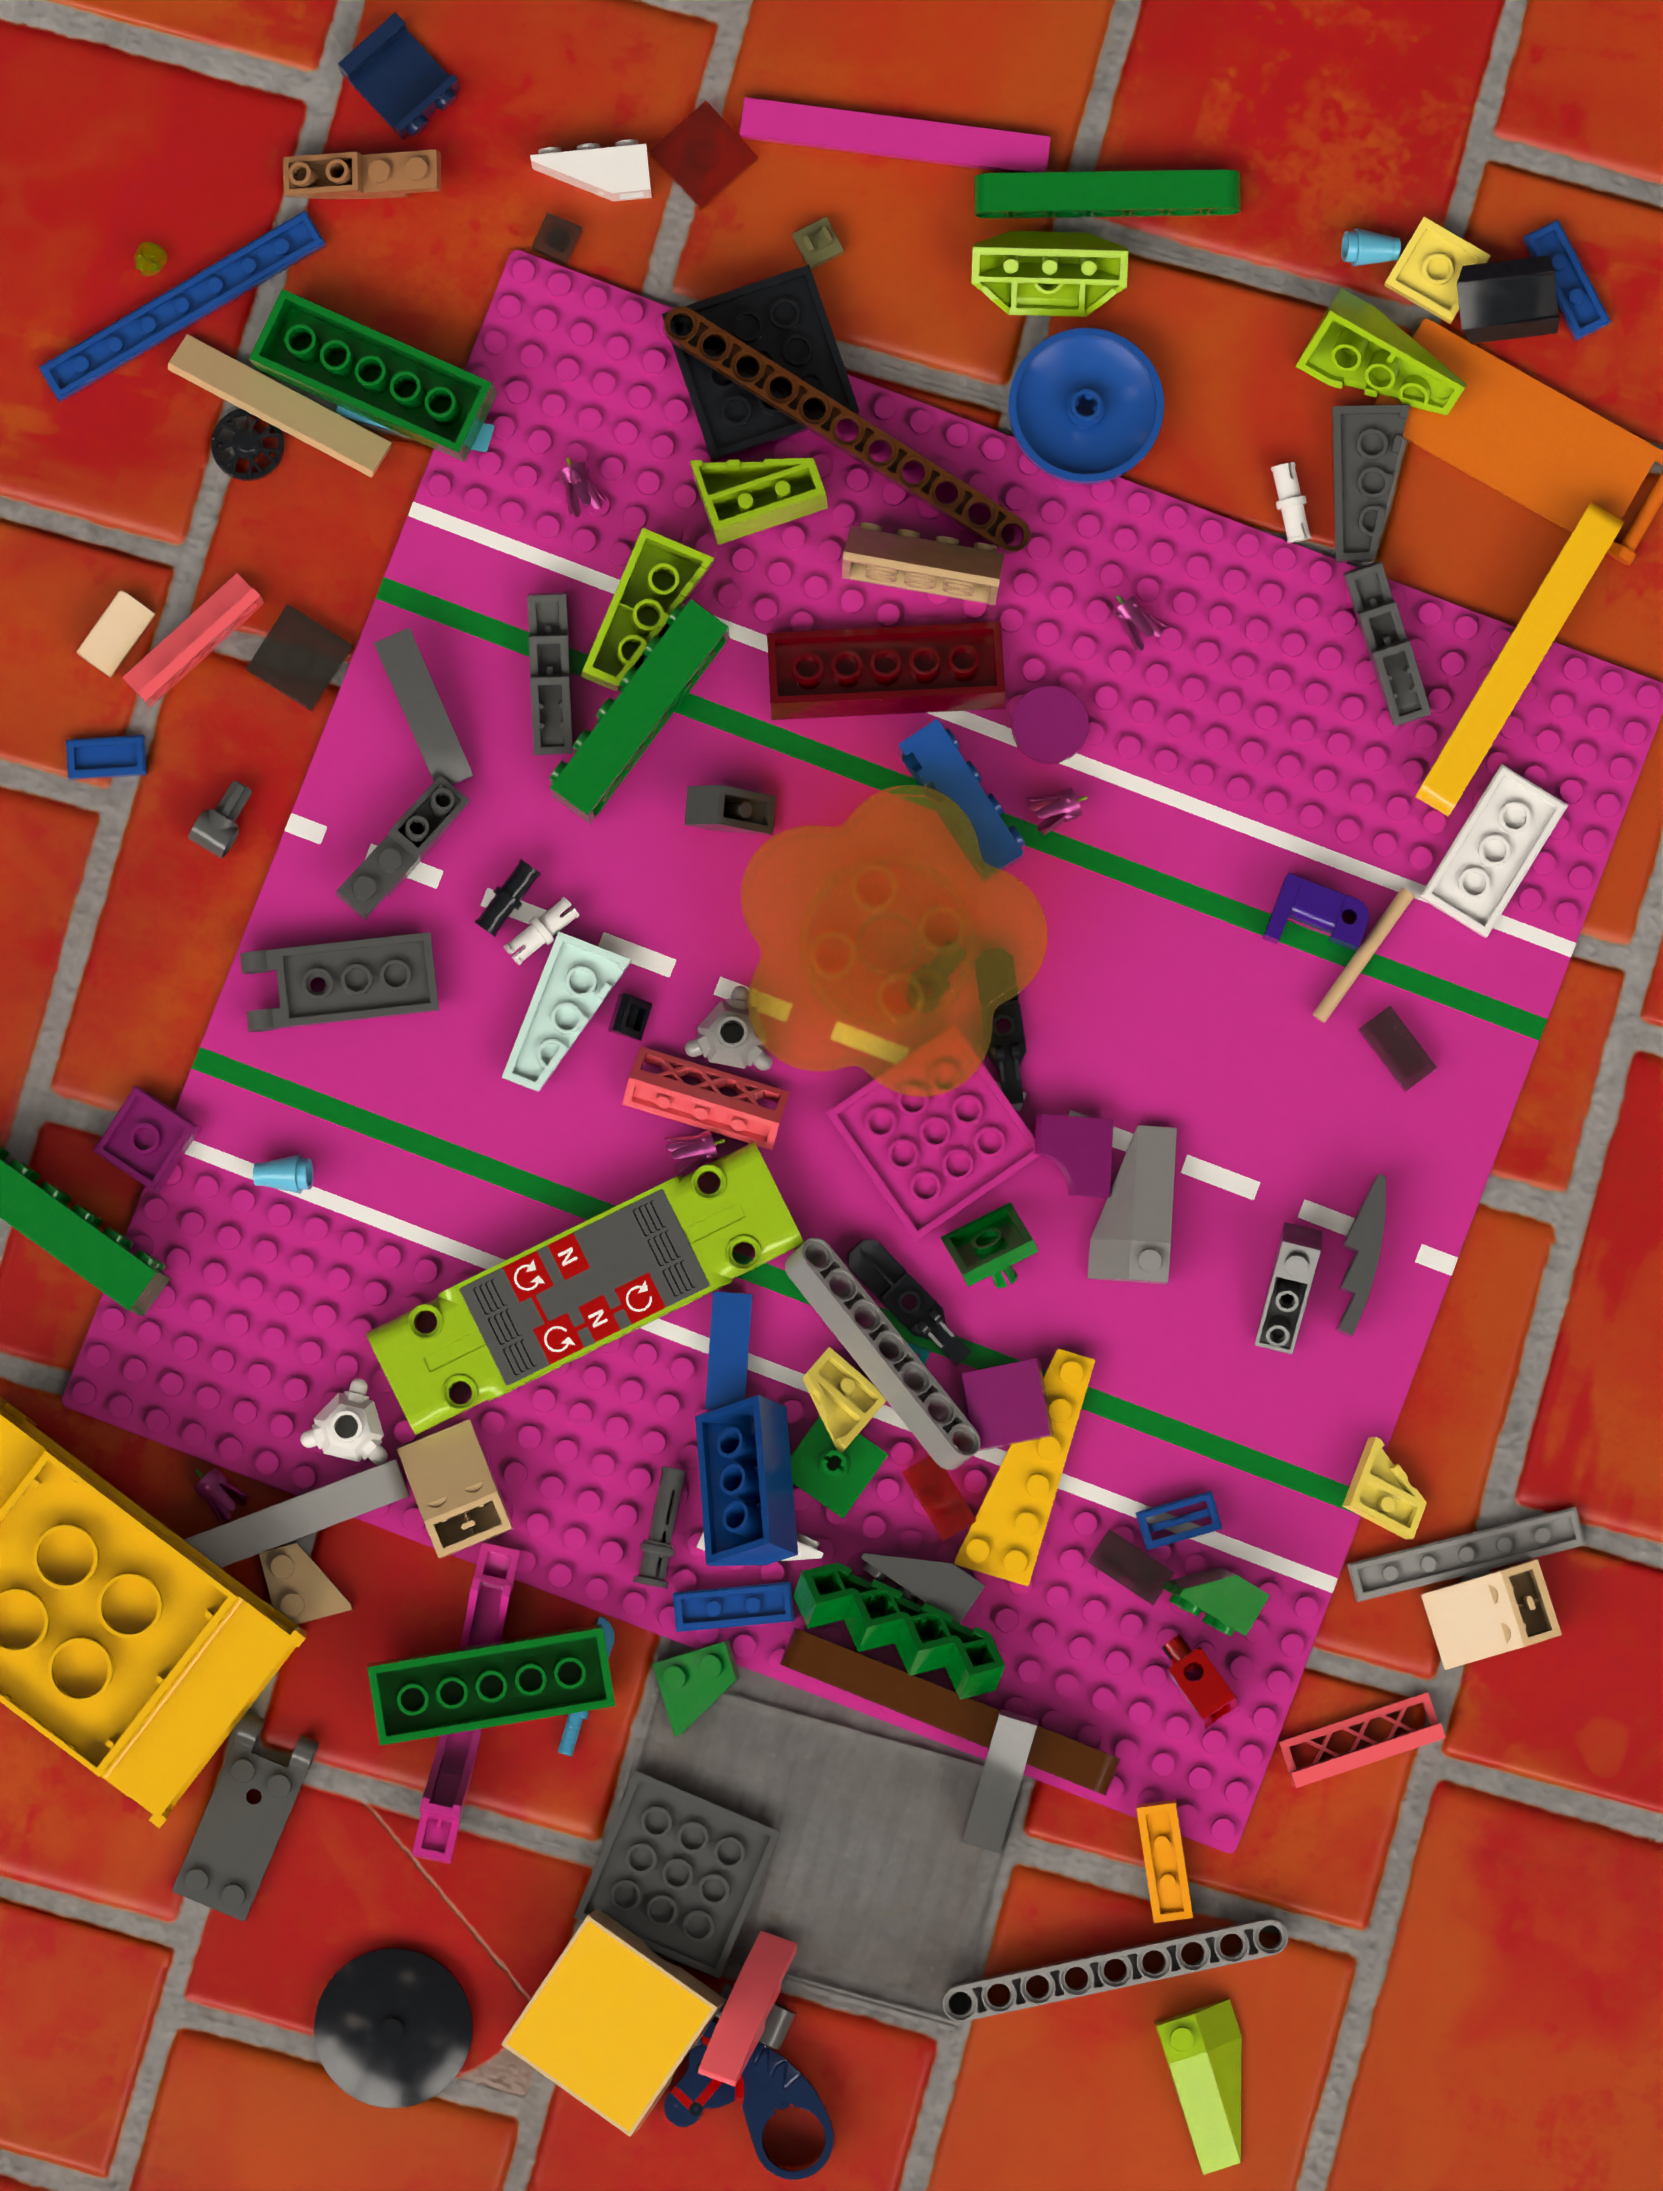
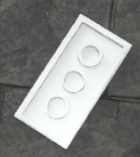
(1493, 851)

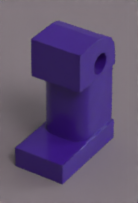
(1318, 908)

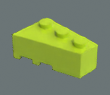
(757, 495)

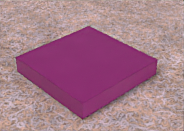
(147, 1139)
(1008, 1403)

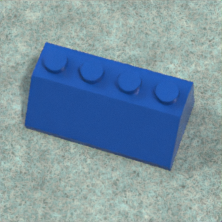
(746, 1483)

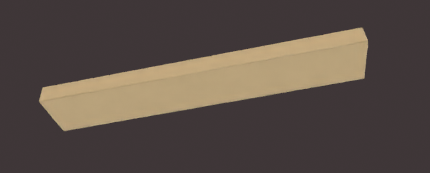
(279, 405)

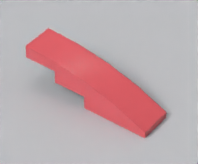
(747, 2008)

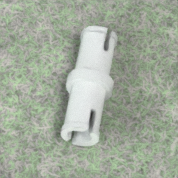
(1291, 502)
(541, 930)

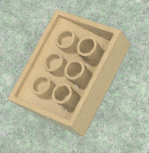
(922, 564)

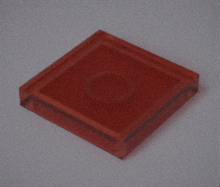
(703, 155)

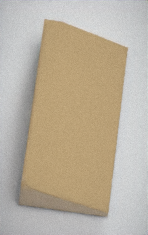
(115, 633)

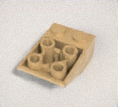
(454, 1489)
(1491, 1614)

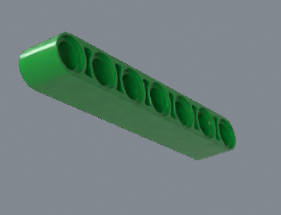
(1107, 194)

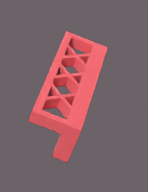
(193, 640)
(703, 1103)
(1365, 1755)

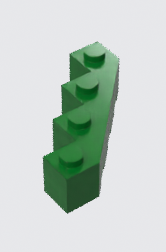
(882, 1617)

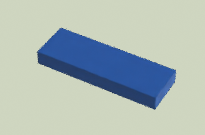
(1574, 291)
(728, 1349)
(733, 1606)

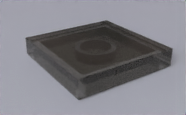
(299, 658)

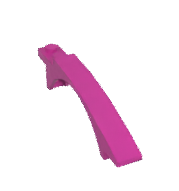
(456, 1752)

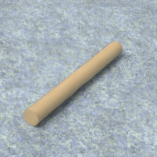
(1363, 955)

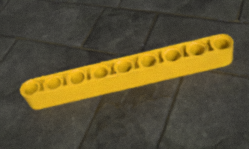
(1519, 659)

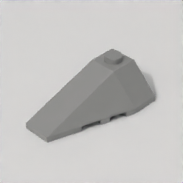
(1136, 1220)

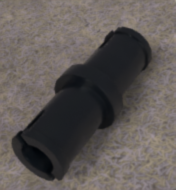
(507, 897)

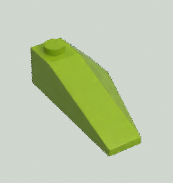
(1371, 353)
(1206, 2070)

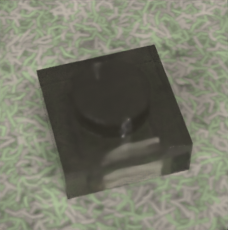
(557, 238)

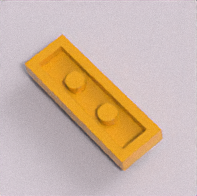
(1164, 1861)

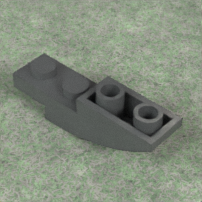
(403, 847)

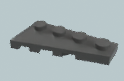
(1364, 464)

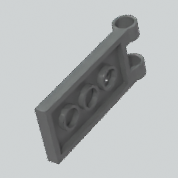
(360, 977)
(241, 1837)

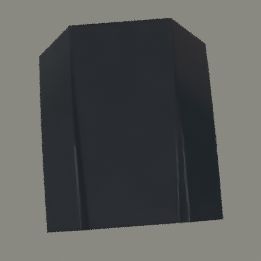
(1508, 299)

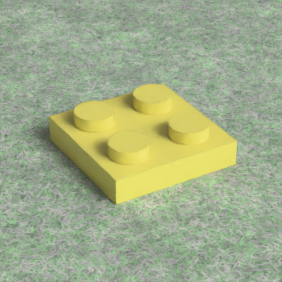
(1431, 268)

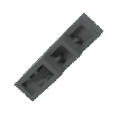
(1387, 643)
(550, 673)
(423, 707)
(1365, 1241)
(1000, 1781)

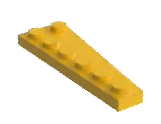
(1022, 1494)

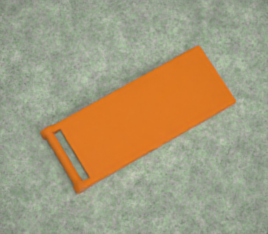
(1533, 442)

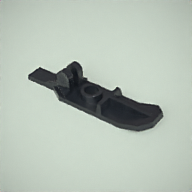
(1008, 1049)
(891, 1284)

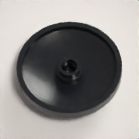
(393, 2027)

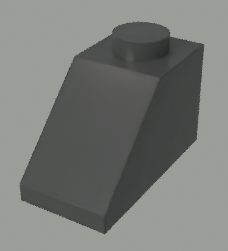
(729, 809)

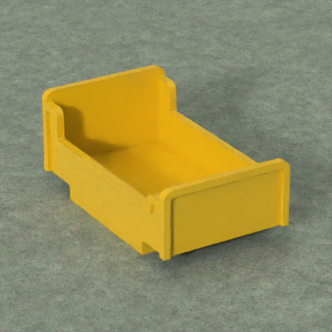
(119, 1626)

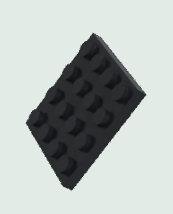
(787, 325)

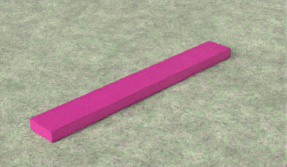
(894, 137)

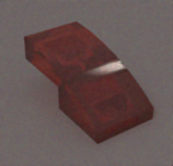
(939, 1497)

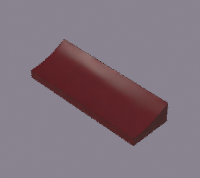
(886, 670)

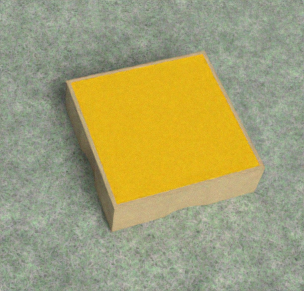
(613, 2022)

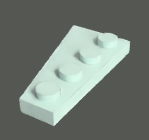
(565, 1000)

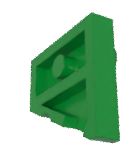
(695, 1682)

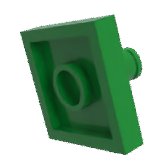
(990, 1246)
(834, 1476)

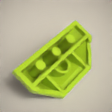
(1049, 272)

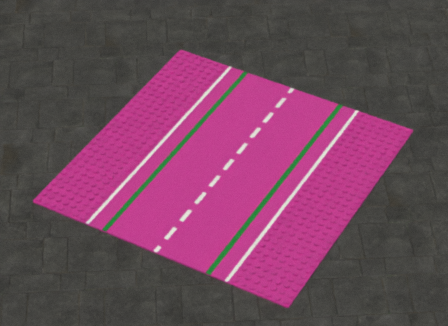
(1208, 777)

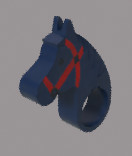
(764, 2085)

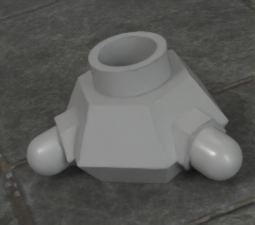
(729, 1036)

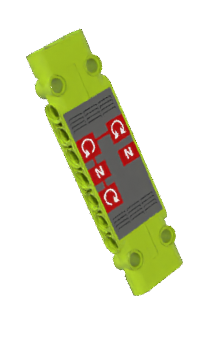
(584, 1288)

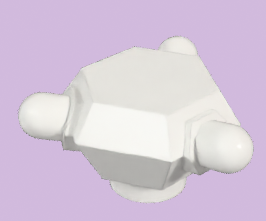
(348, 1427)

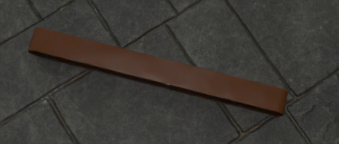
(826, 429)

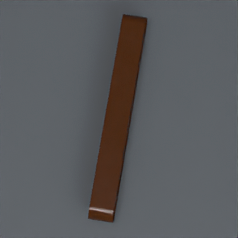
(942, 1708)

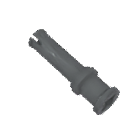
(658, 1547)

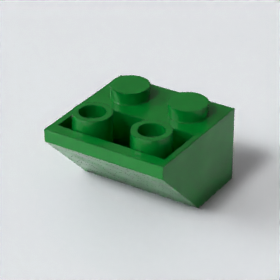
(1222, 1596)

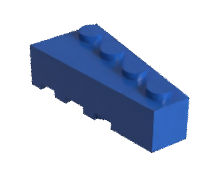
(937, 764)

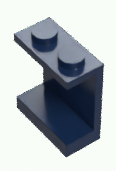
(399, 78)

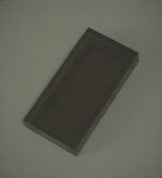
(1397, 1048)
(1130, 1567)

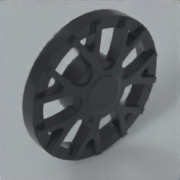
(247, 446)

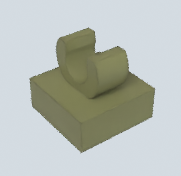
(818, 243)

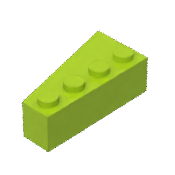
(652, 585)

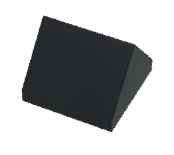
(630, 1016)

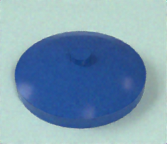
(1086, 406)

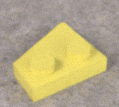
(842, 1397)
(1383, 1493)

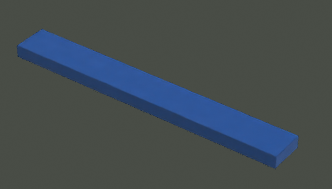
(182, 306)

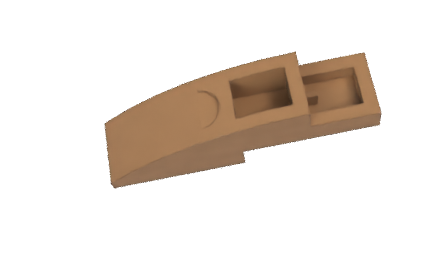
(362, 176)

